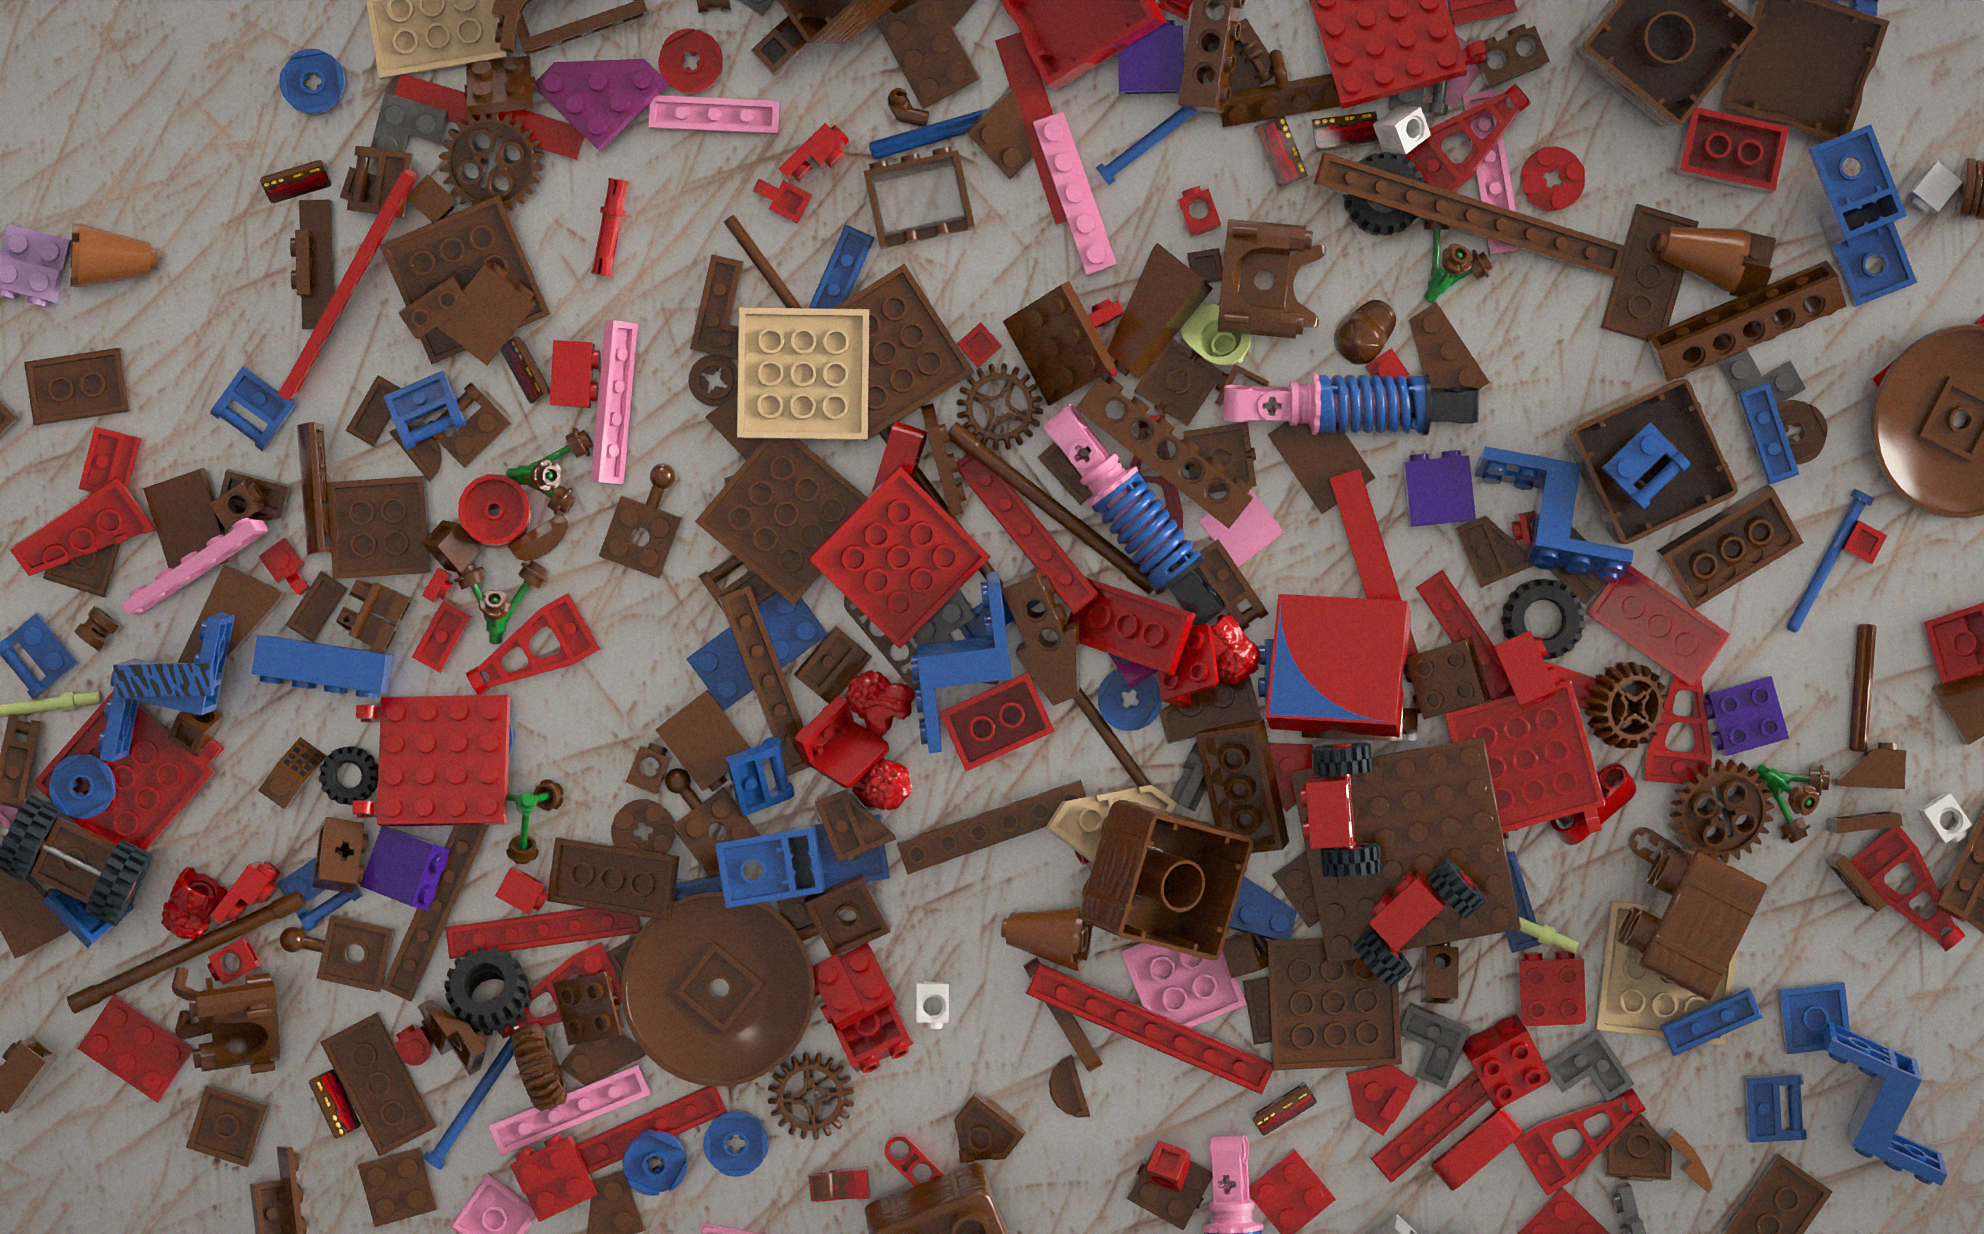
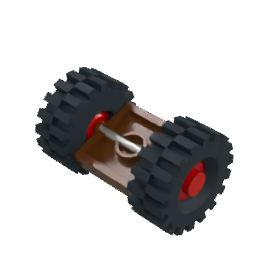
(73, 860)

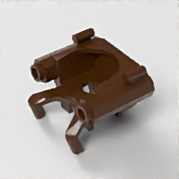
(1260, 247)
(239, 1019)

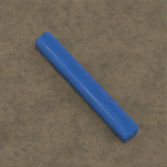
(923, 135)

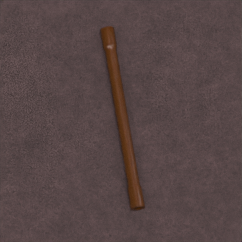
(971, 445)
(276, 910)

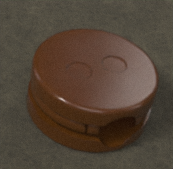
(1971, 191)

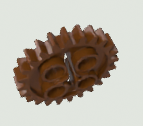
(465, 150)
(1748, 799)

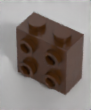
(1446, 678)
(22, 1071)

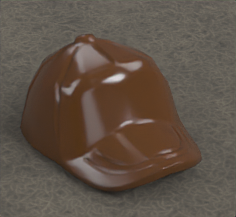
(1365, 332)

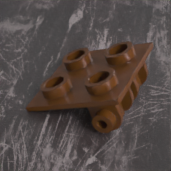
(1252, 60)
(588, 1008)

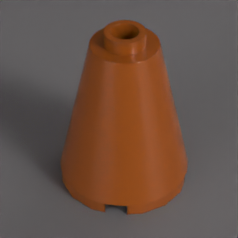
(1707, 253)
(107, 256)
(1051, 935)

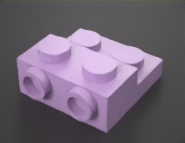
(32, 264)

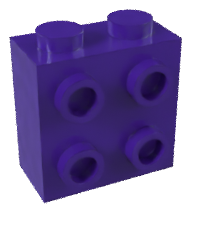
(1153, 62)
(1438, 489)
(1745, 716)
(405, 868)

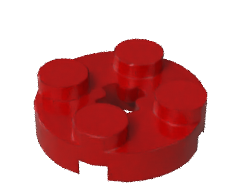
(708, 67)
(1546, 161)

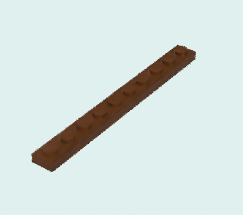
(1469, 214)

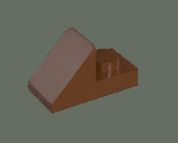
(1756, 264)

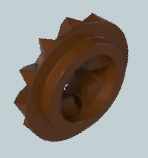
(699, 385)

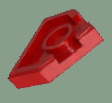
(1289, 758)
(1379, 1095)

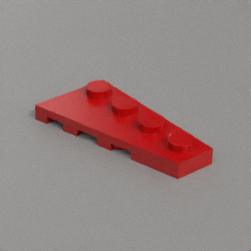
(93, 523)

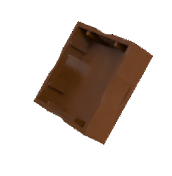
(1806, 65)

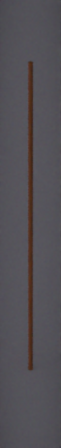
(1082, 700)

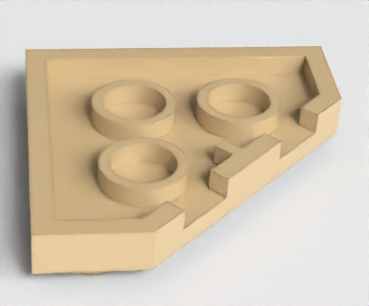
(1080, 820)

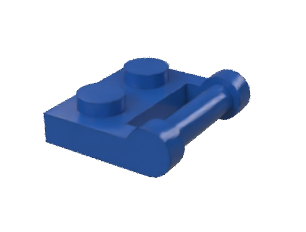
(260, 400)
(420, 400)
(1639, 457)
(44, 649)
(750, 780)
(303, 880)
(1765, 1110)

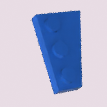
(1262, 913)

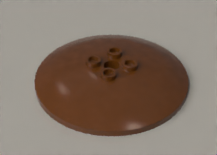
(1914, 428)
(672, 998)

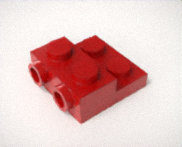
(822, 147)
(1958, 643)
(252, 887)
(852, 986)
(875, 1039)
(553, 1177)

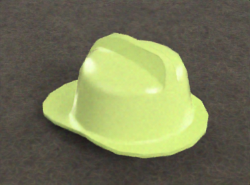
(1216, 347)

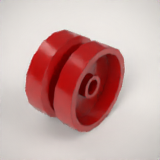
(484, 495)

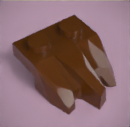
(453, 1033)

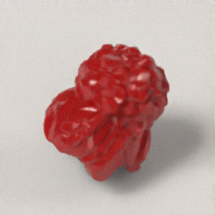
(1234, 651)
(879, 700)
(884, 785)
(191, 904)

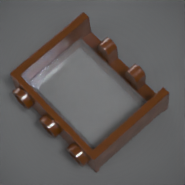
(919, 197)

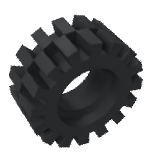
(329, 771)

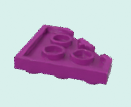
(600, 94)

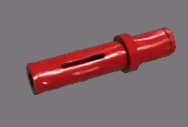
(610, 224)

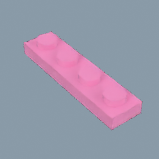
(714, 114)

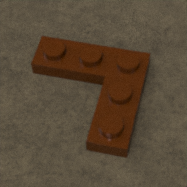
(713, 328)

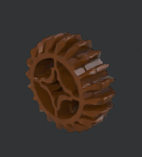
(1011, 381)
(1613, 707)
(538, 1067)
(807, 1068)

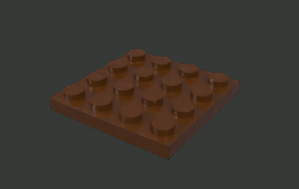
(460, 247)
(908, 349)
(780, 513)
(1328, 1011)

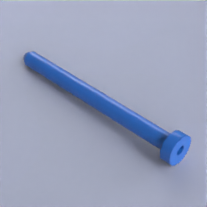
(1144, 144)
(1829, 558)
(468, 1109)

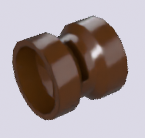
(100, 621)

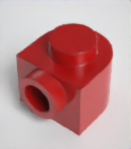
(414, 1045)

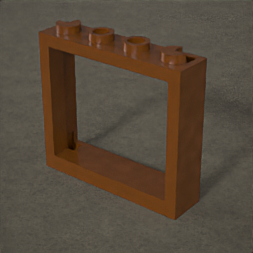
(579, 28)

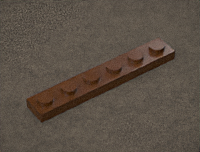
(764, 672)
(429, 924)

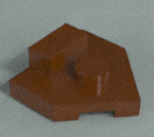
(985, 1131)
(1639, 1154)

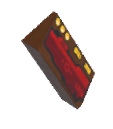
(1345, 131)
(1281, 151)
(296, 181)
(525, 370)
(334, 1103)
(1284, 1109)

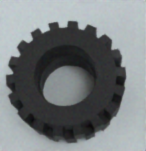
(1365, 215)
(1562, 597)
(477, 969)

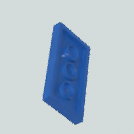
(791, 631)

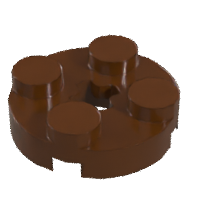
(1813, 426)
(653, 816)

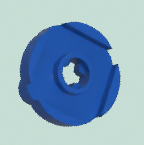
(297, 71)
(1133, 717)
(64, 781)
(722, 1156)
(660, 1179)

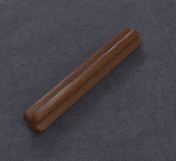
(1862, 687)

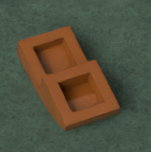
(1693, 1166)

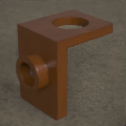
(1227, 379)

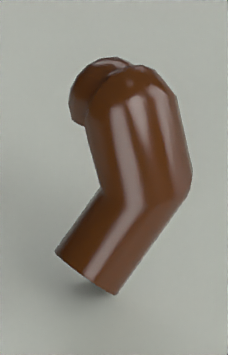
(903, 110)

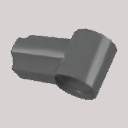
(1192, 781)

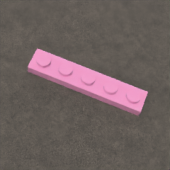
(1493, 173)
(1074, 193)
(614, 402)
(194, 565)
(579, 1107)

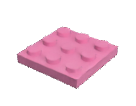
(1182, 984)

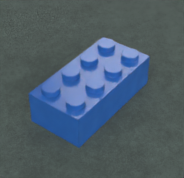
(322, 664)

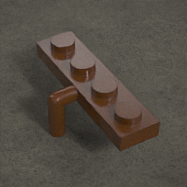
(1281, 98)
(1966, 877)

